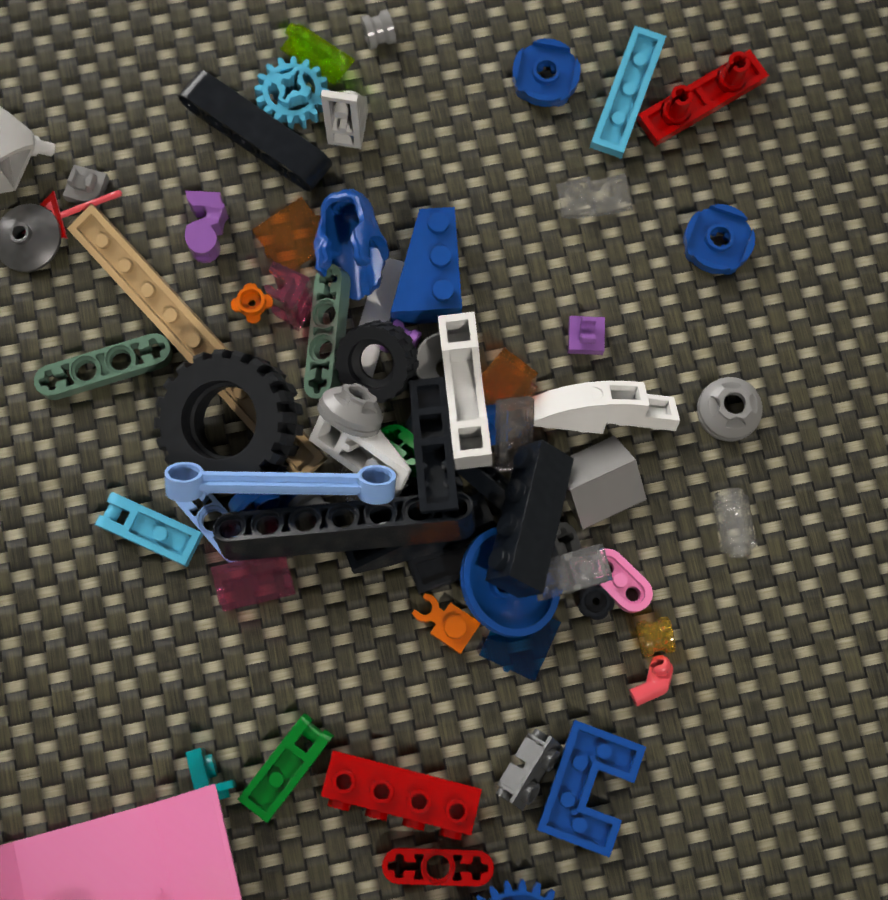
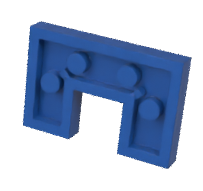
(565, 806)

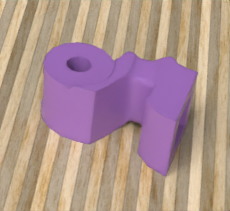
(203, 233)

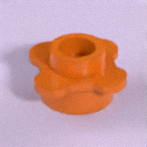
(249, 293)

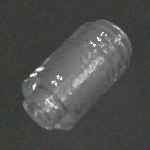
(734, 522)

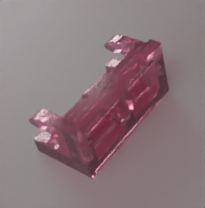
(293, 291)
(252, 582)

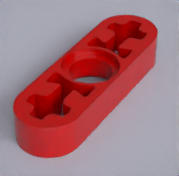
(466, 876)

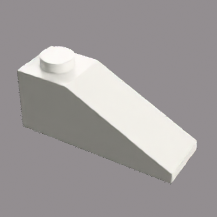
(344, 117)
(360, 452)

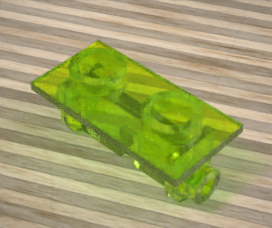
(321, 53)

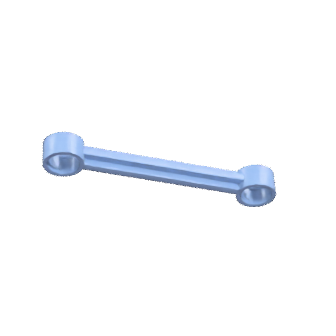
(189, 482)

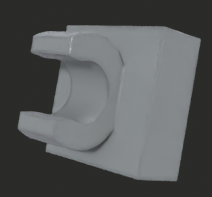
(85, 185)

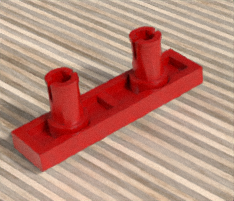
(702, 97)

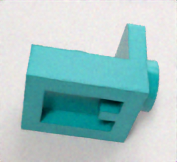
(203, 769)

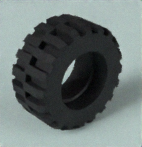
(195, 387)

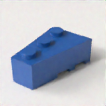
(431, 271)

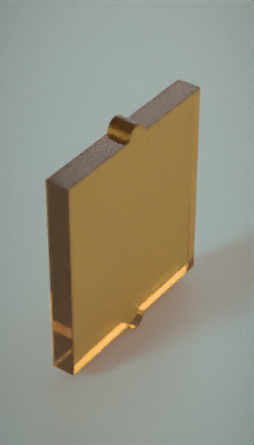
(289, 234)

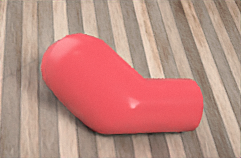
(657, 681)

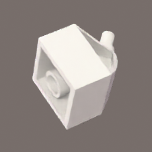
(16, 149)

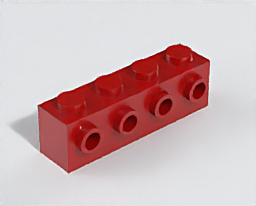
(401, 793)

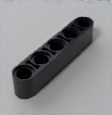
(255, 130)

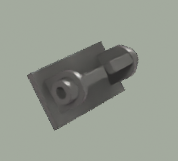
(524, 782)

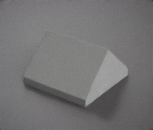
(603, 482)

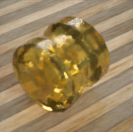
(655, 636)

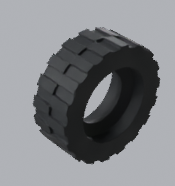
(395, 341)

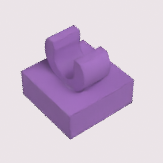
(586, 335)

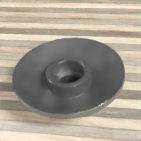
(38, 244)

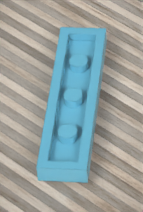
(627, 92)

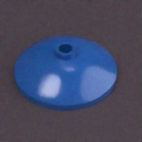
(495, 608)

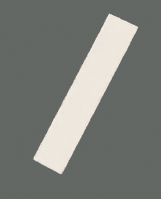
(379, 307)

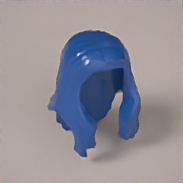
(351, 240)

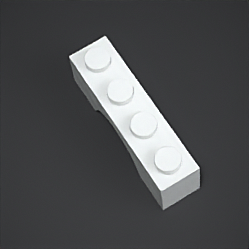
(465, 391)

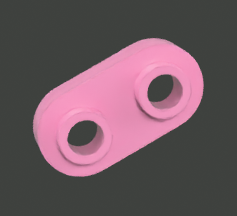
(626, 577)

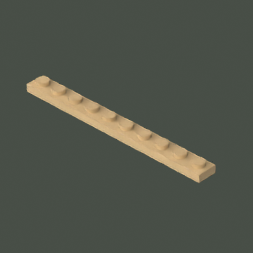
(171, 315)

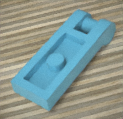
(150, 529)

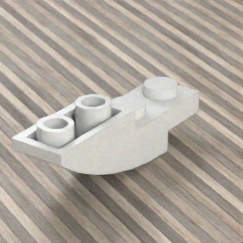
(594, 404)

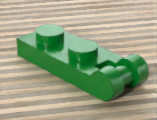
(284, 769)

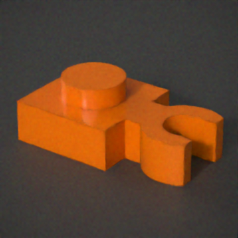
(451, 626)

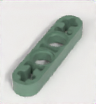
(321, 333)
(105, 372)

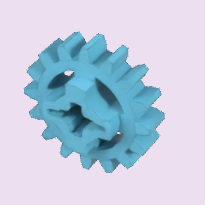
(283, 84)

